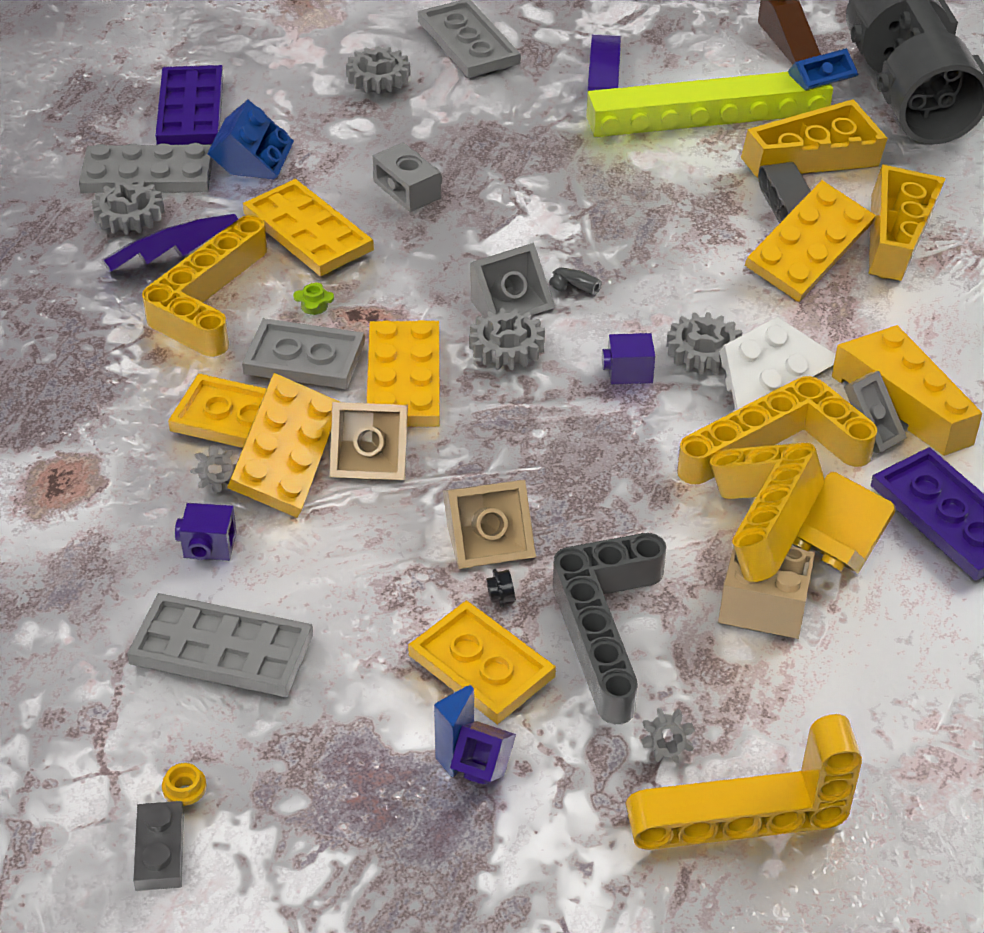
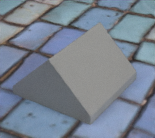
(510, 282)

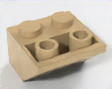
(769, 604)

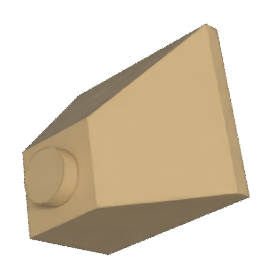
(368, 441)
(489, 523)

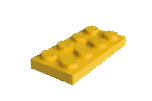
(309, 227)
(810, 240)
(405, 368)
(284, 446)

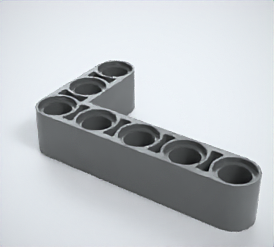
(579, 584)

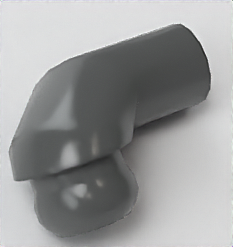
(577, 278)

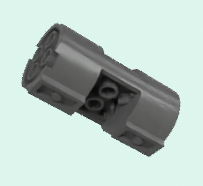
(921, 66)

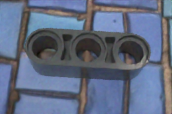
(782, 187)

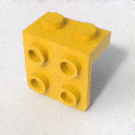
(844, 523)

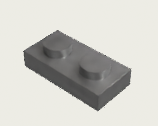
(159, 846)

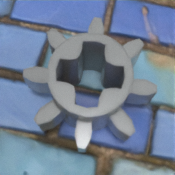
(217, 459)
(656, 739)

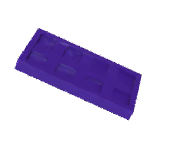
(189, 105)

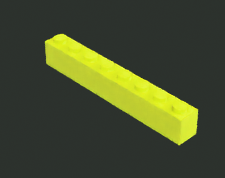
(701, 103)

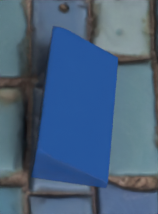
(823, 69)
(448, 718)

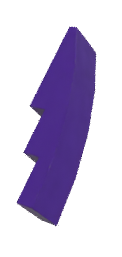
(604, 62)
(182, 237)

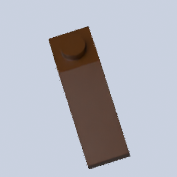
(788, 28)

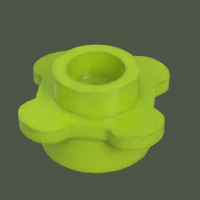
(313, 298)

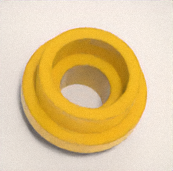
(184, 775)

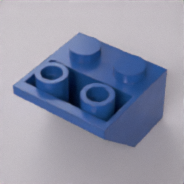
(251, 144)

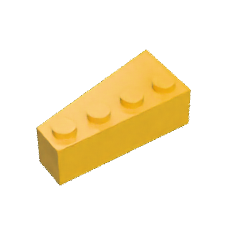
(817, 140)
(902, 210)
(917, 386)

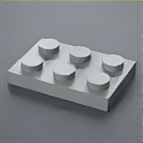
(304, 353)

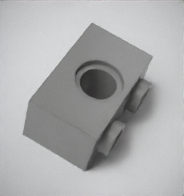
(407, 176)

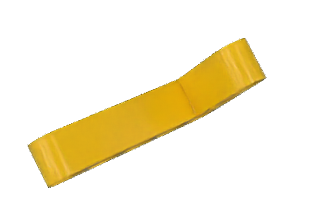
(176, 298)
(794, 407)
(785, 488)
(756, 805)

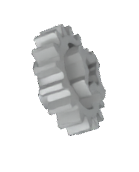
(378, 69)
(128, 207)
(507, 338)
(703, 341)

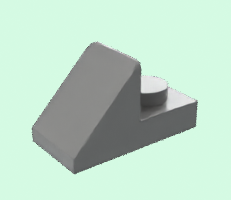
(873, 400)

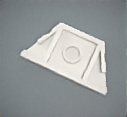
(770, 359)

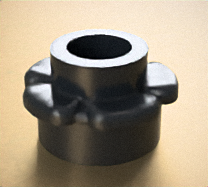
(501, 587)

